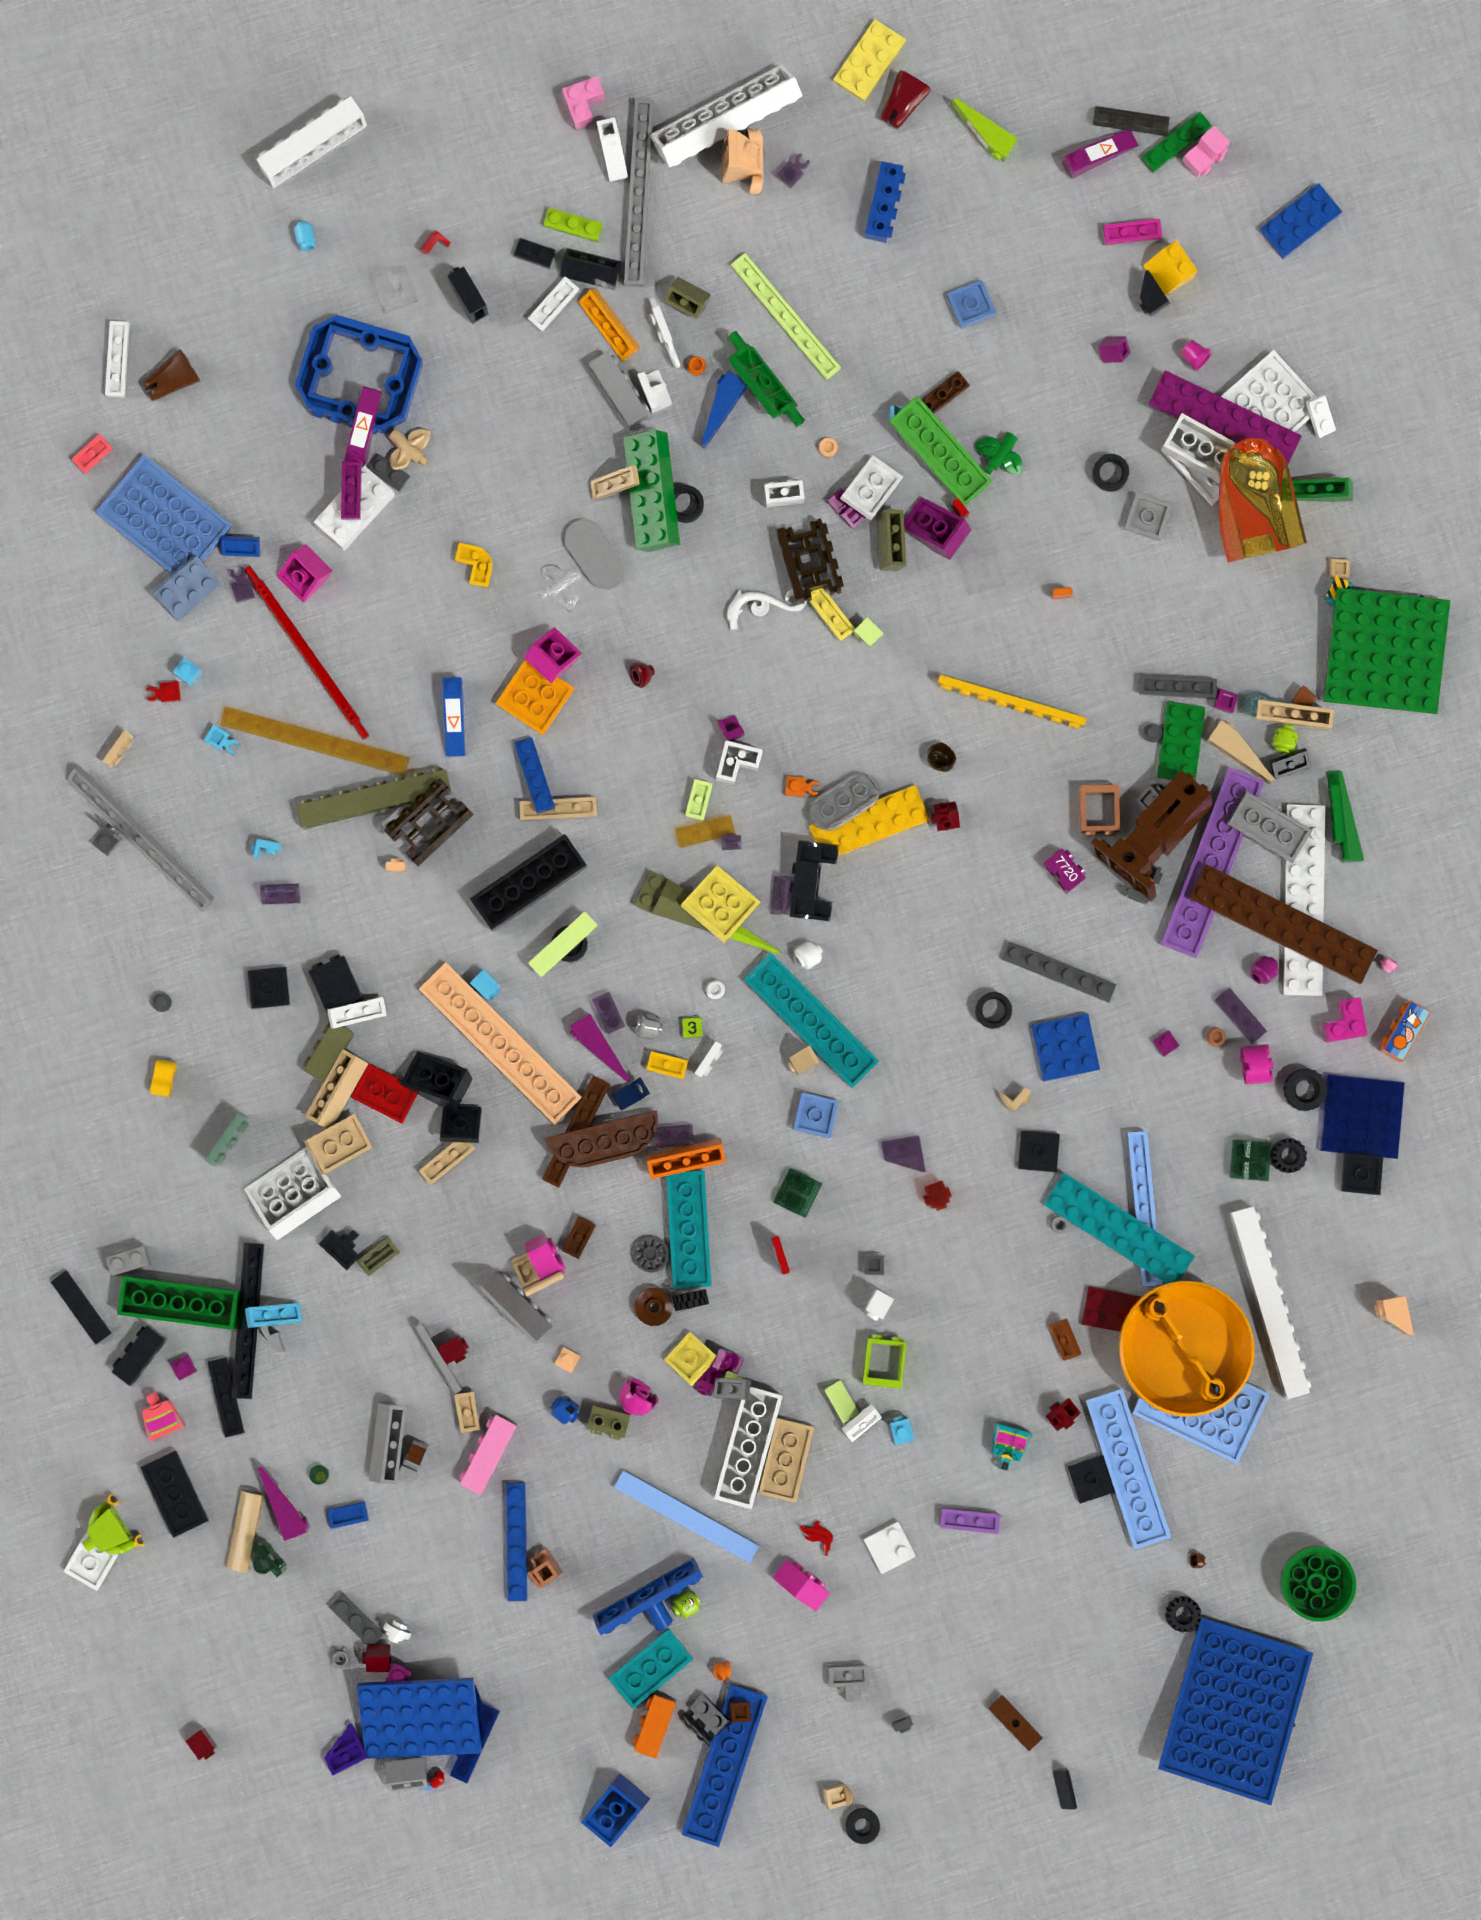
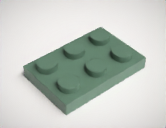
(227, 1140)

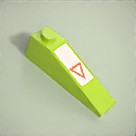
(993, 137)

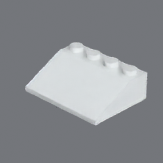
(291, 1193)

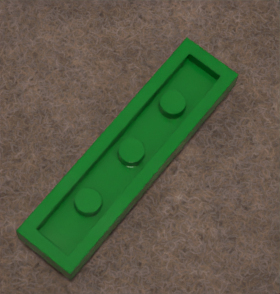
(1176, 142)

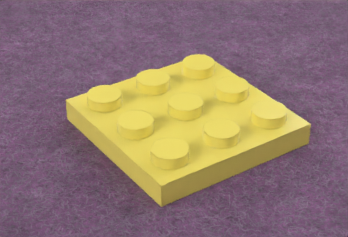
(720, 904)

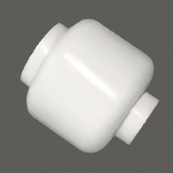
(807, 955)

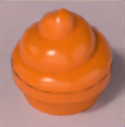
(722, 1670)

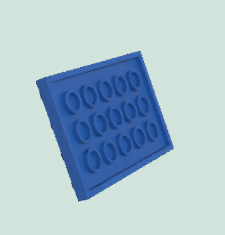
(419, 1718)

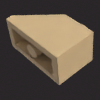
(803, 1060)

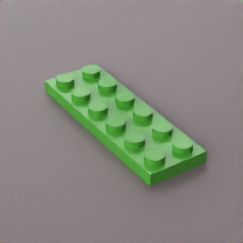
(940, 450)

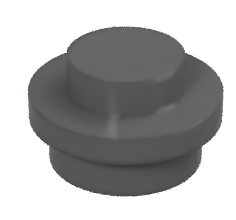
(1152, 732)
(162, 1002)

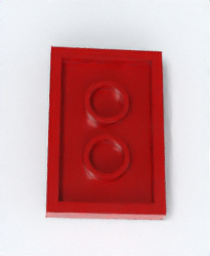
(384, 1094)

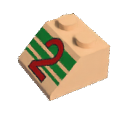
(1395, 1313)

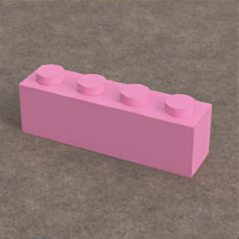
(488, 1454)

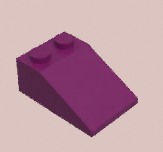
(936, 527)

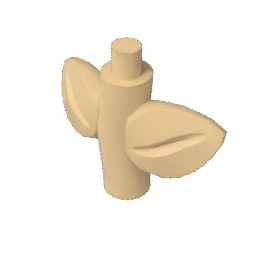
(409, 448)

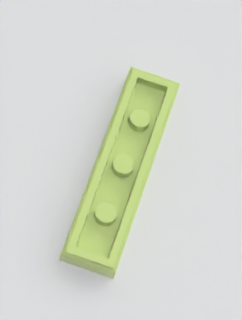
(563, 944)

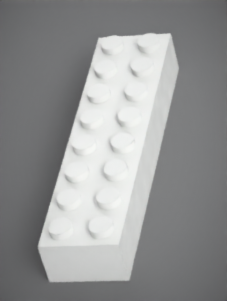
(731, 111)

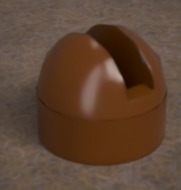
(1193, 1560)

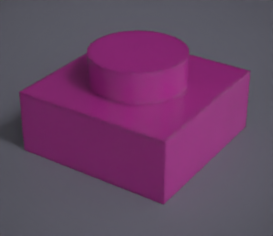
(1225, 701)
(1166, 1043)
(183, 1367)

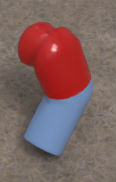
(435, 1781)

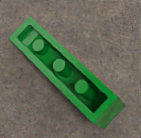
(1324, 489)

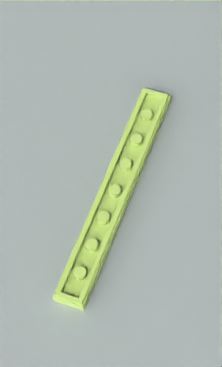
(785, 316)

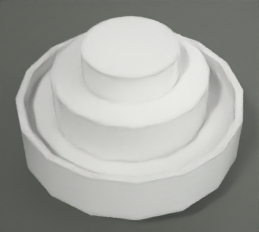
(397, 1631)

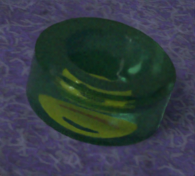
(319, 1474)

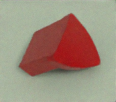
(432, 240)

